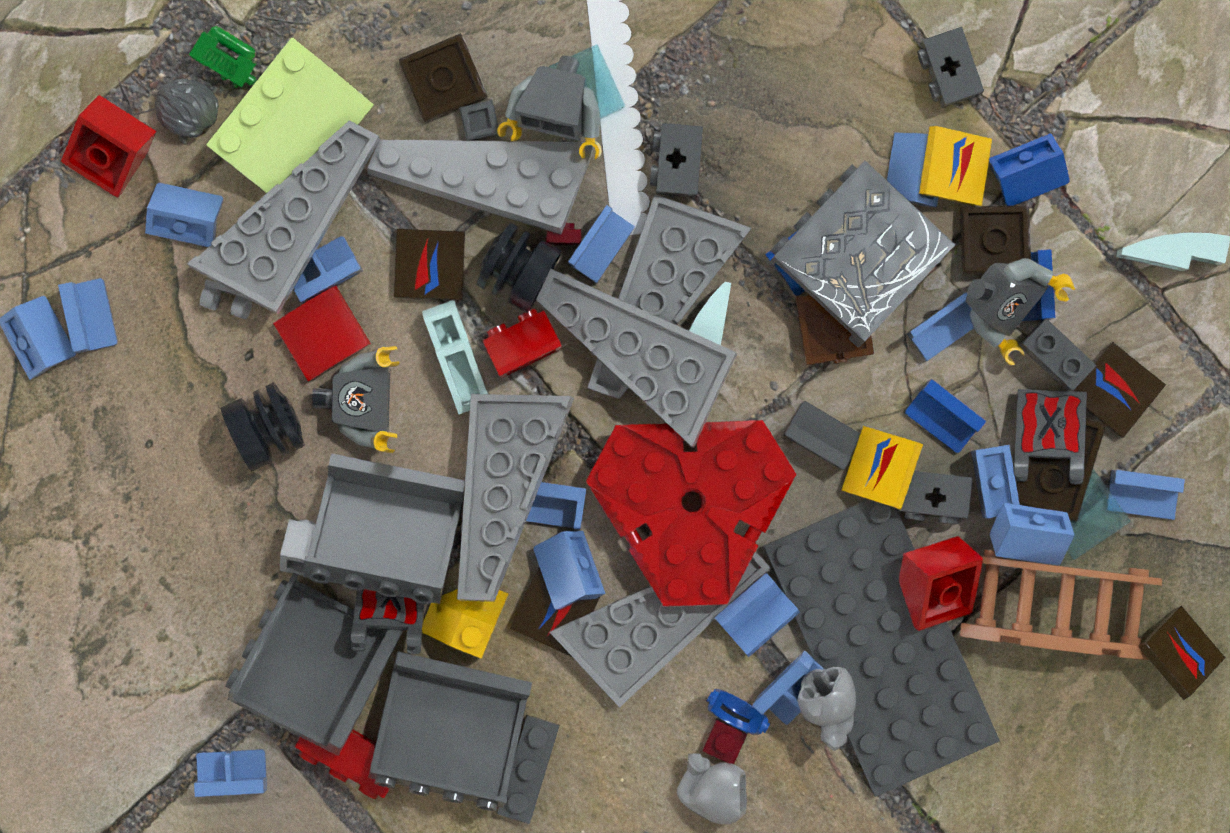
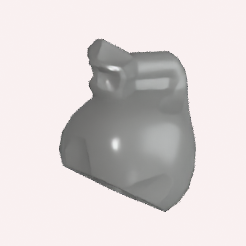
(830, 702)
(713, 791)

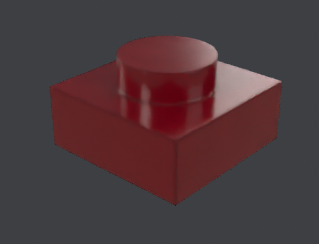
(569, 236)
(724, 742)

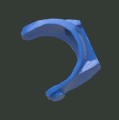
(757, 722)

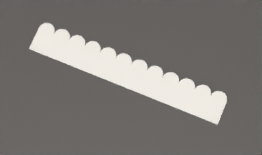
(617, 129)

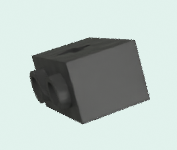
(965, 79)
(687, 141)
(1057, 355)
(955, 500)

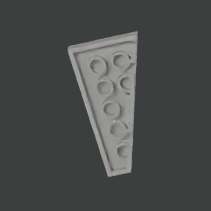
(510, 179)
(282, 230)
(671, 268)
(657, 360)
(505, 465)
(639, 636)

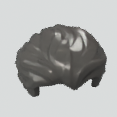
(186, 107)

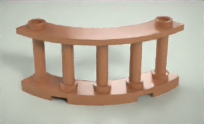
(1061, 636)

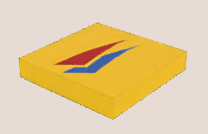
(955, 166)
(882, 467)

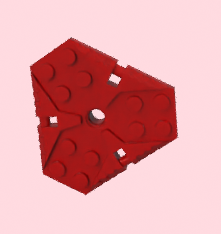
(695, 553)

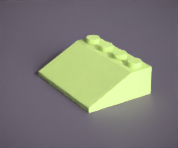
(287, 117)

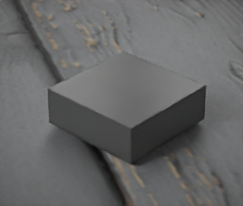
(479, 120)

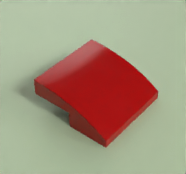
(321, 333)

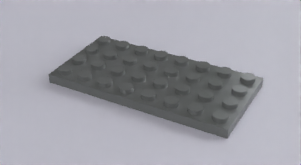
(910, 685)

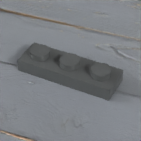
(529, 768)

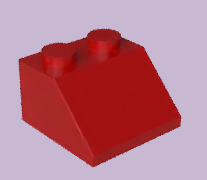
(107, 145)
(521, 343)
(940, 582)

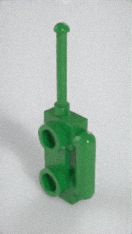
(231, 68)

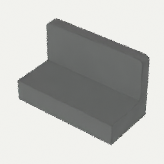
(822, 435)

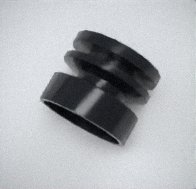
(517, 267)
(263, 426)

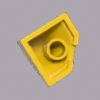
(463, 623)

